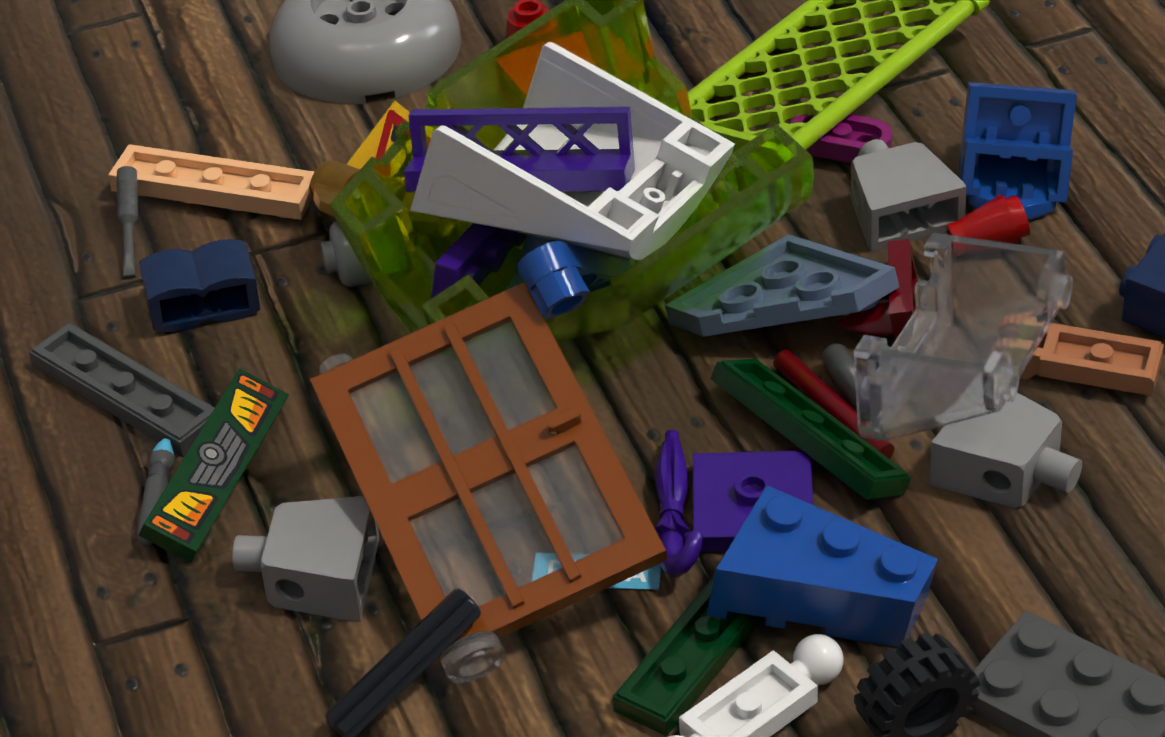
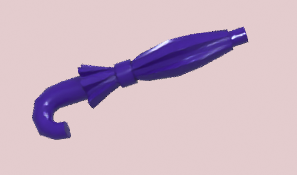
(672, 486)

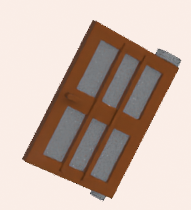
(487, 472)

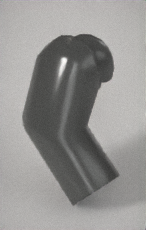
(841, 369)

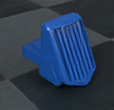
(1017, 145)

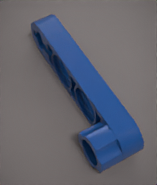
(565, 274)

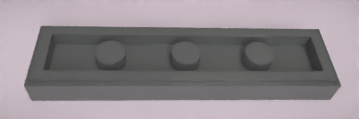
(122, 387)

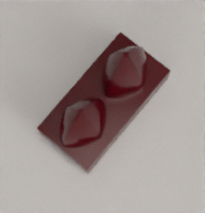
(895, 308)

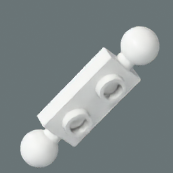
(766, 693)

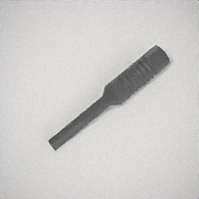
(127, 214)

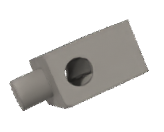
(903, 193)
(1004, 455)
(314, 556)

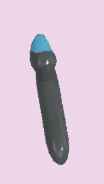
(160, 463)

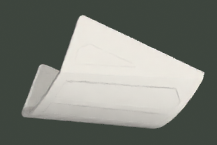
(671, 176)

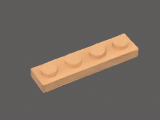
(217, 181)

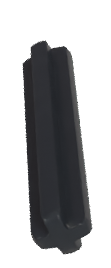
(403, 664)

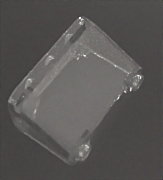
(964, 340)

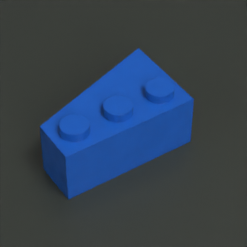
(821, 572)

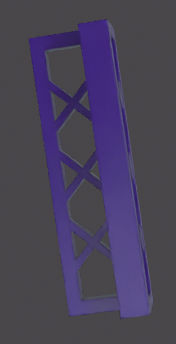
(562, 168)

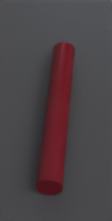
(823, 396)

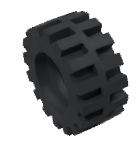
(917, 689)

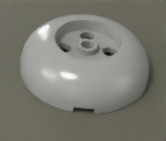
(362, 46)

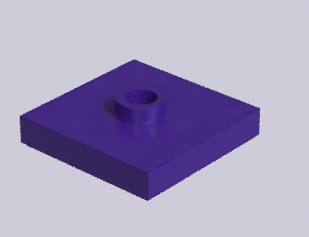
(731, 484)

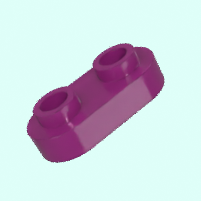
(848, 137)

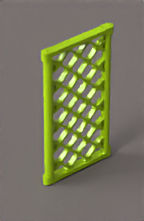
(857, 87)

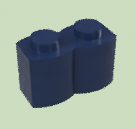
(199, 285)

